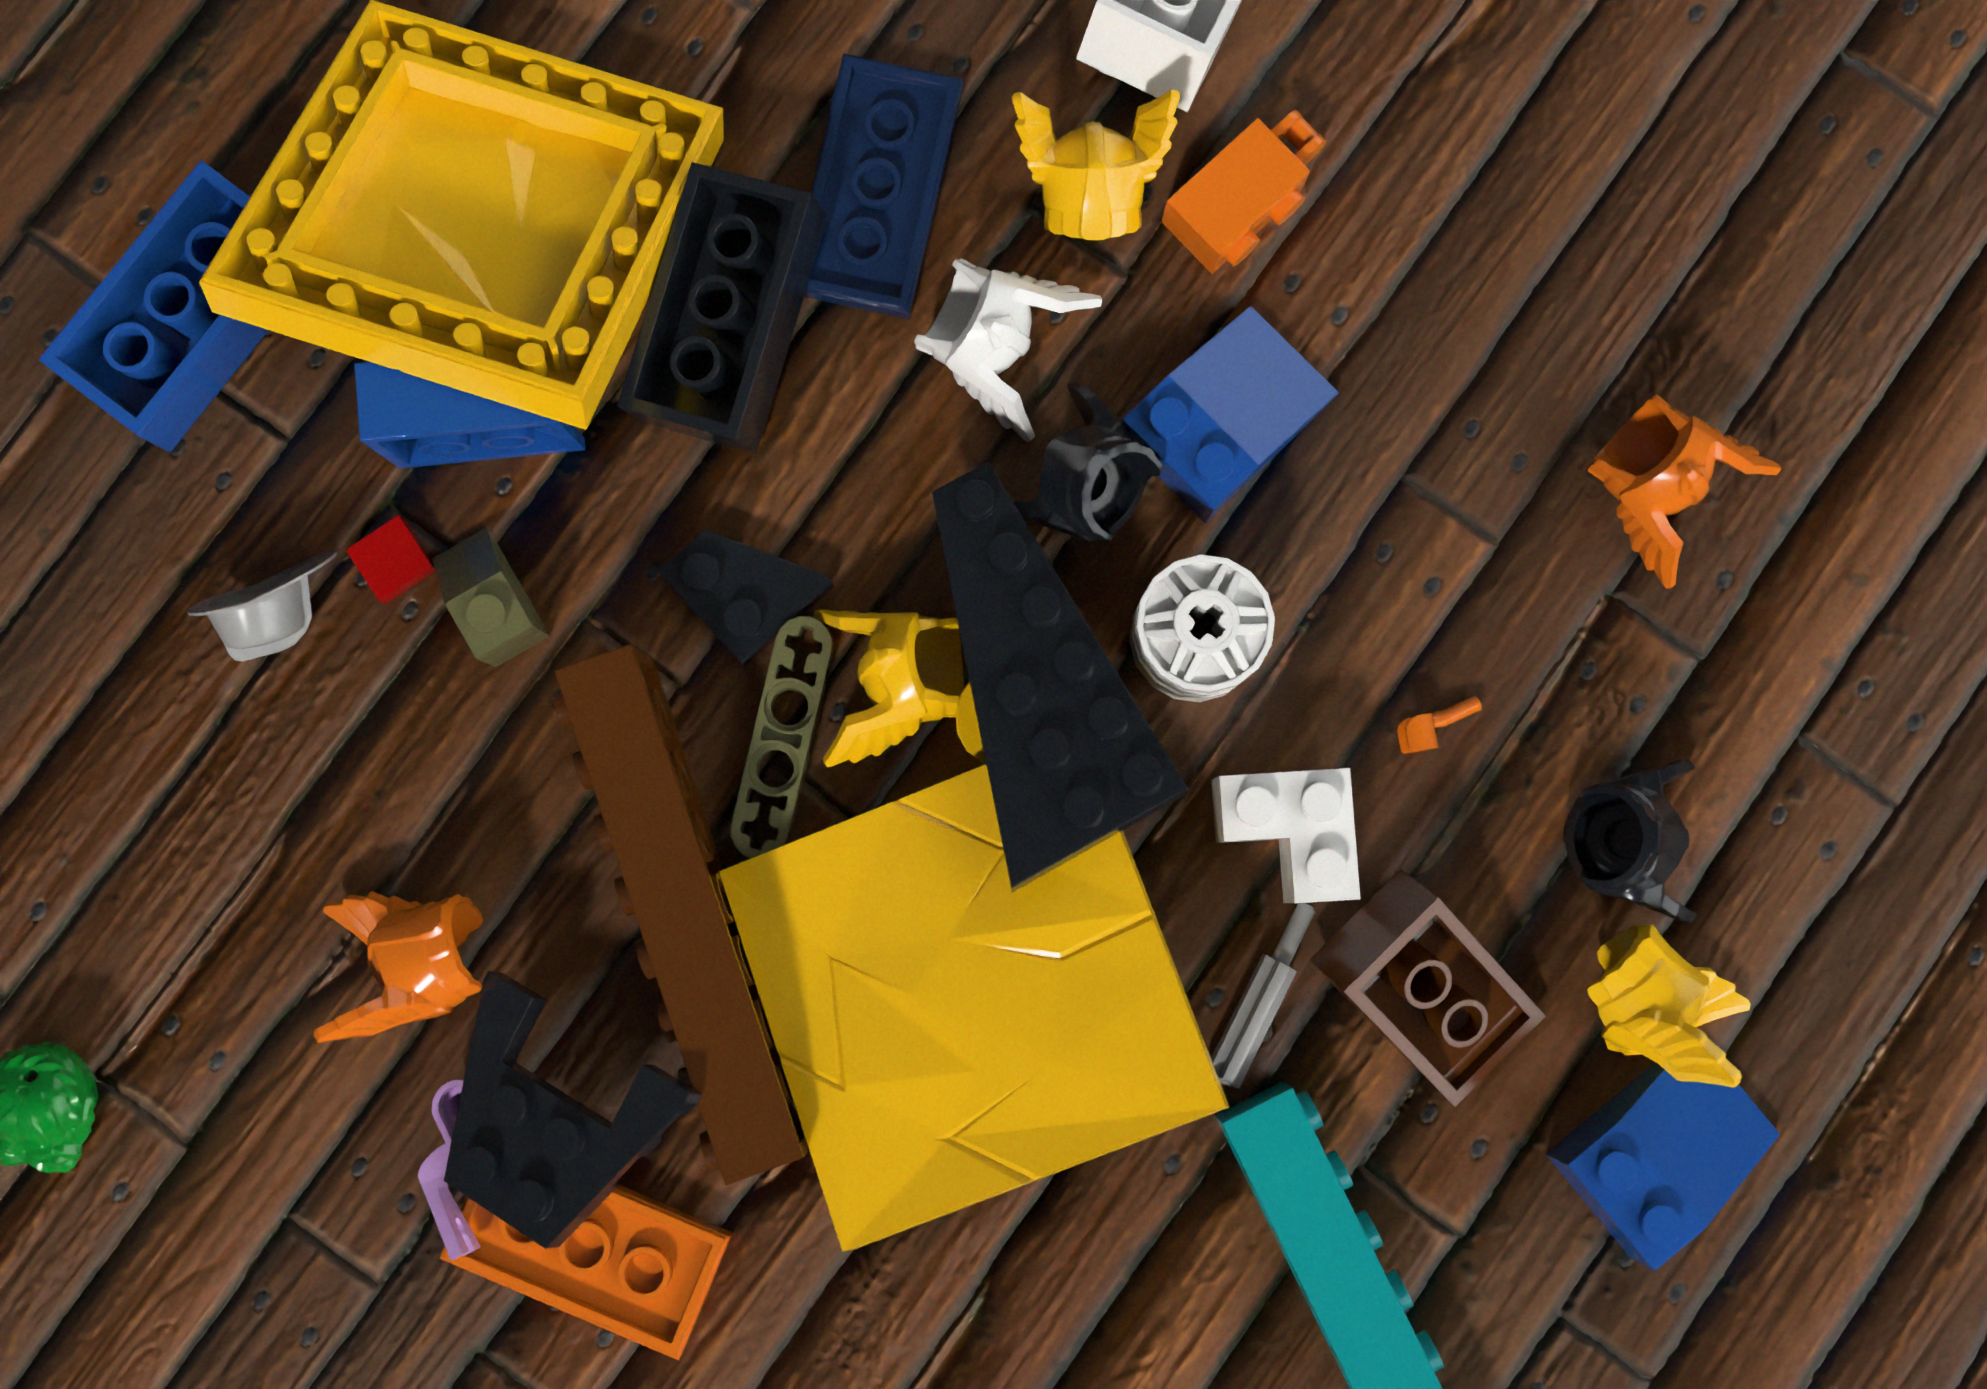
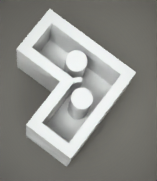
(1310, 818)

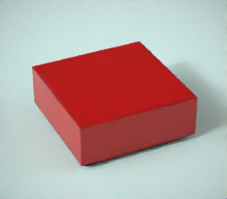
(391, 559)

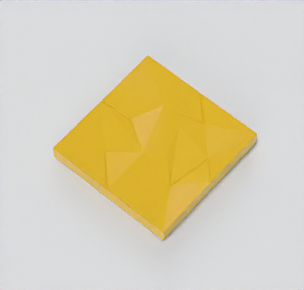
(466, 213)
(959, 1027)

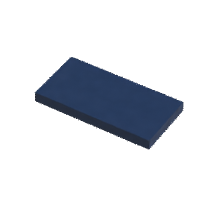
(880, 182)

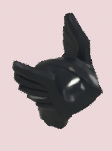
(1091, 474)
(1630, 838)

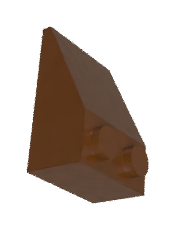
(1428, 986)

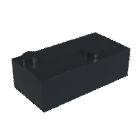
(723, 307)

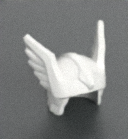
(988, 328)

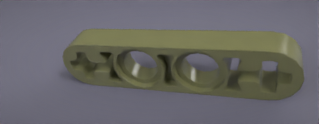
(791, 739)

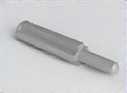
(1259, 1003)

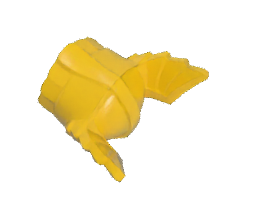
(1094, 173)
(908, 673)
(1656, 1003)

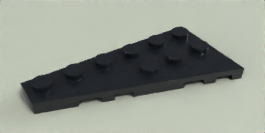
(1053, 716)

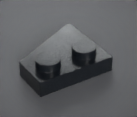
(742, 591)

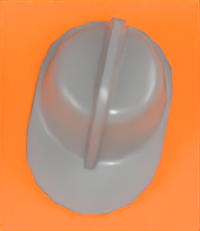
(266, 614)

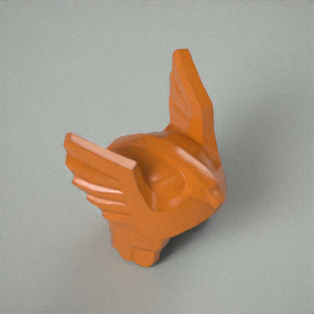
(1661, 467)
(409, 956)

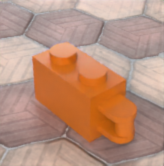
(1243, 191)

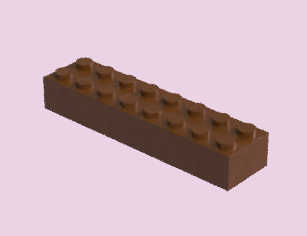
(686, 922)

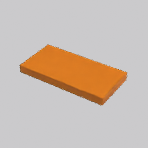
(624, 1269)

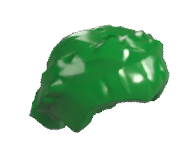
(47, 1117)

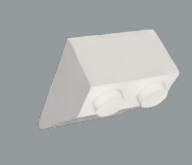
(1157, 42)

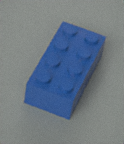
(146, 334)

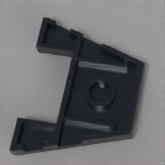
(531, 1147)

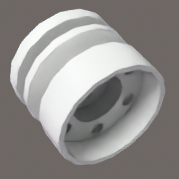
(1209, 666)

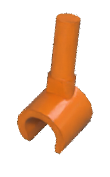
(1419, 732)

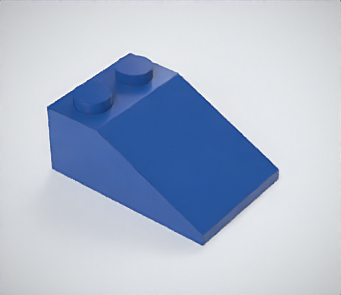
(1228, 412)
(433, 424)
(1663, 1160)

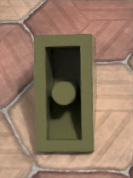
(487, 600)

